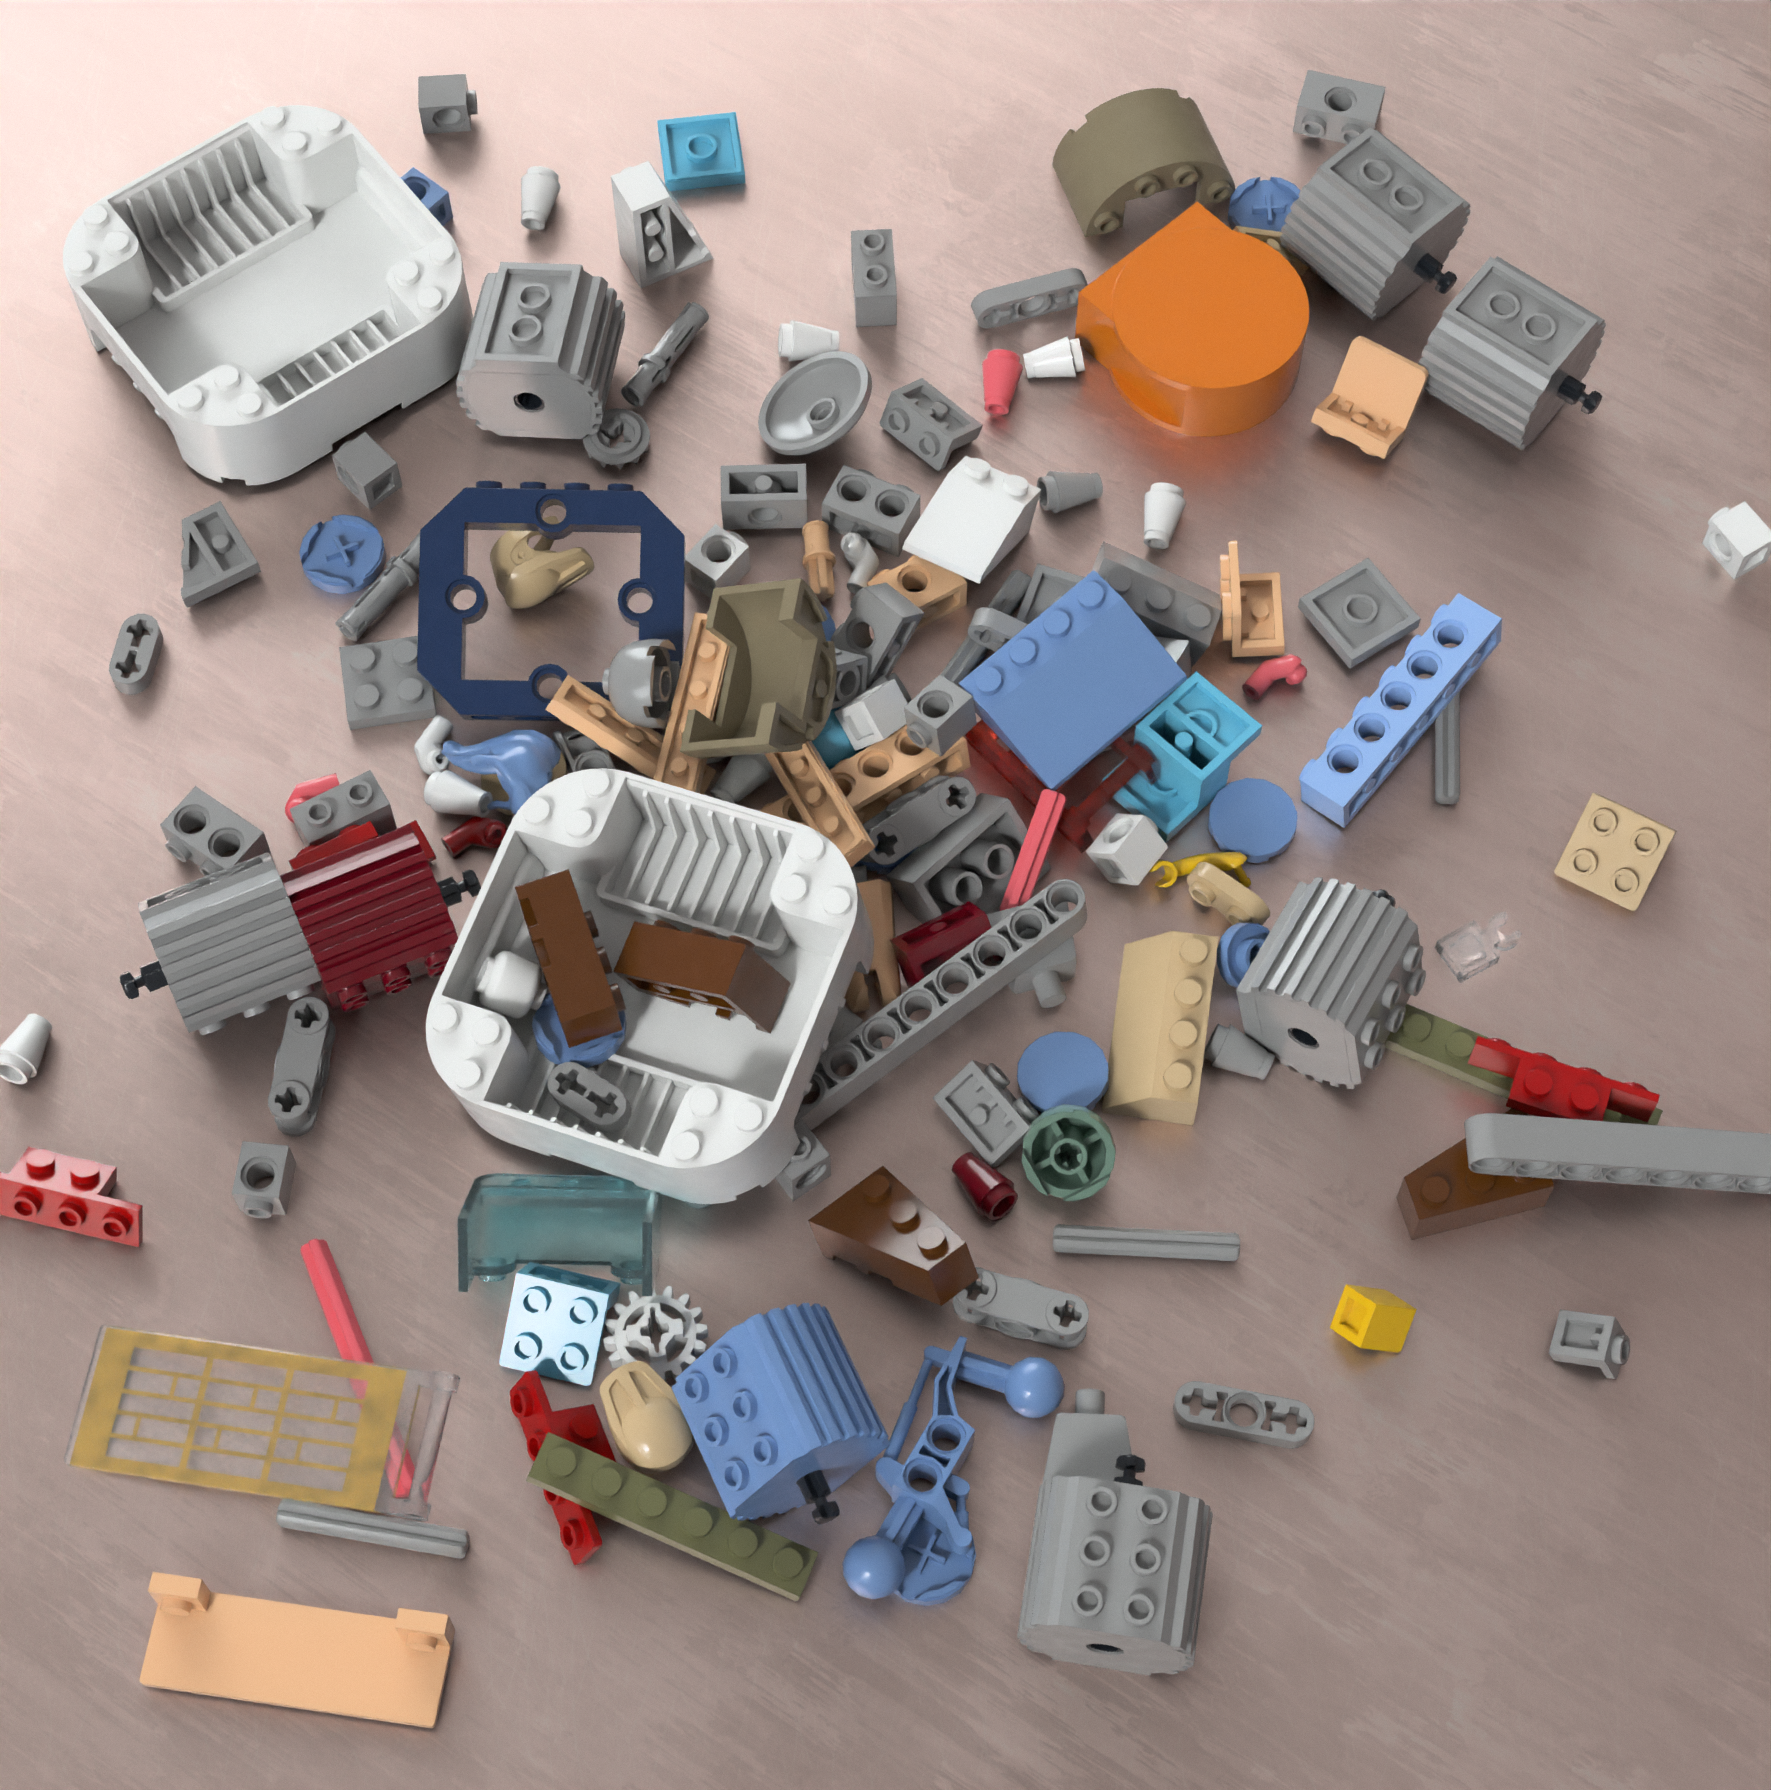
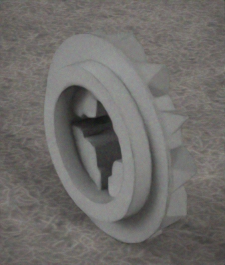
(614, 422)

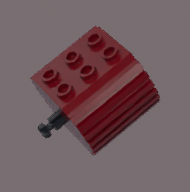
(376, 917)

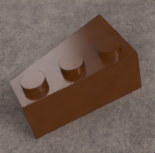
(569, 958)
(702, 971)
(1450, 1196)
(896, 1236)

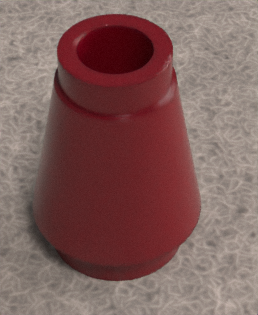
(987, 1189)

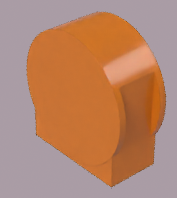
(1198, 327)

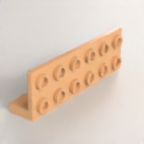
(297, 1654)

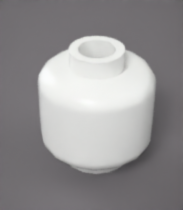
(510, 984)

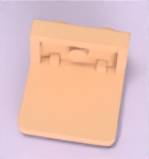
(1372, 398)
(1250, 608)

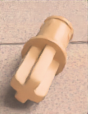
(819, 559)

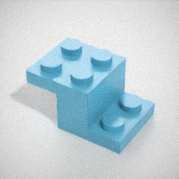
(1192, 745)

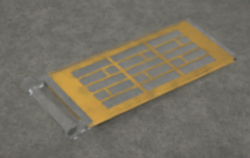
(257, 1420)

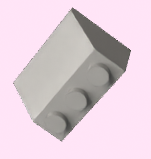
(1162, 599)
(964, 862)

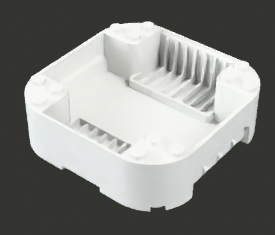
(271, 291)
(703, 1091)

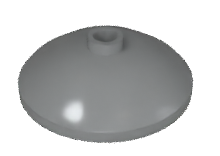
(815, 403)

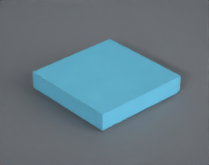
(701, 151)

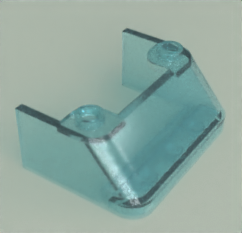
(559, 1222)

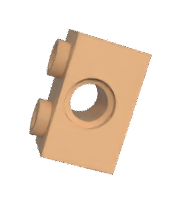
(941, 589)

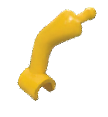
(1223, 860)

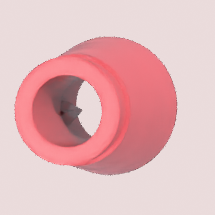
(1000, 380)

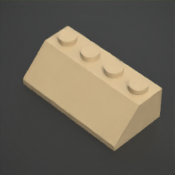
(1161, 1027)

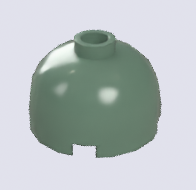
(1068, 1152)

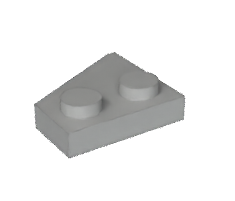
(213, 554)

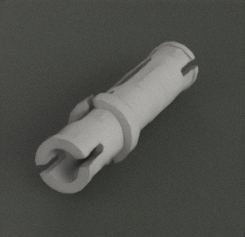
(656, 365)
(398, 574)

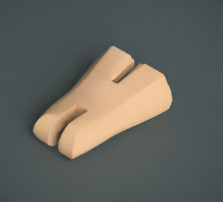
(884, 967)

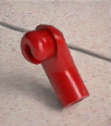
(475, 831)

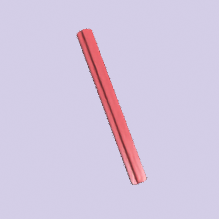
(343, 1323)

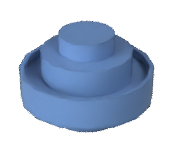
(1238, 949)

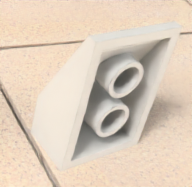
(974, 519)

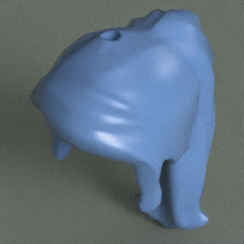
(519, 758)

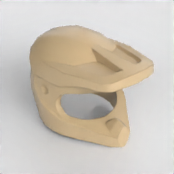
(535, 574)
(645, 1418)

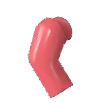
(1271, 670)
(308, 790)

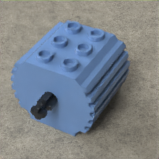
(780, 1413)

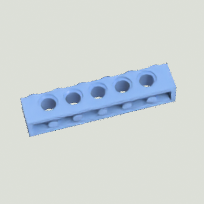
(1344, 794)

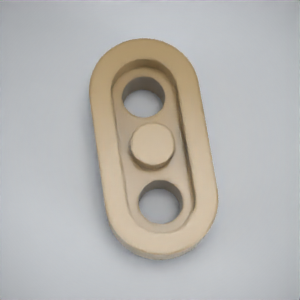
(1215, 888)

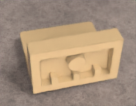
(1614, 851)

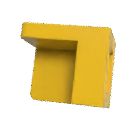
(1372, 1318)

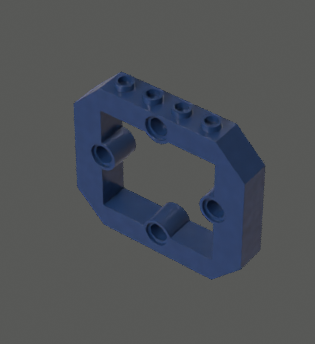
(491, 507)

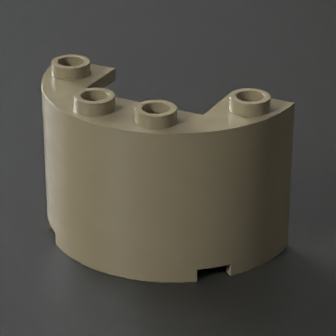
(1138, 149)
(776, 672)

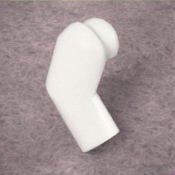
(862, 560)
(429, 746)

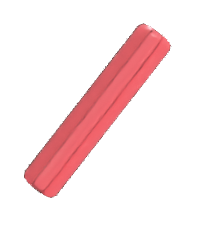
(1034, 849)

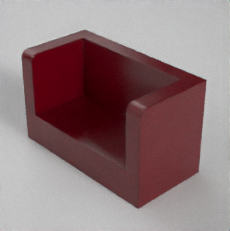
(938, 940)

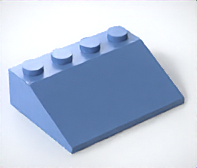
(1072, 681)

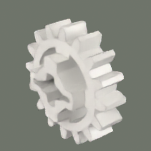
(675, 1333)

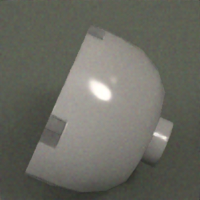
(642, 682)

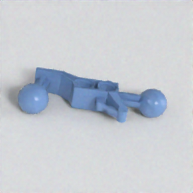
(1032, 1388)

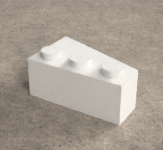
(652, 227)

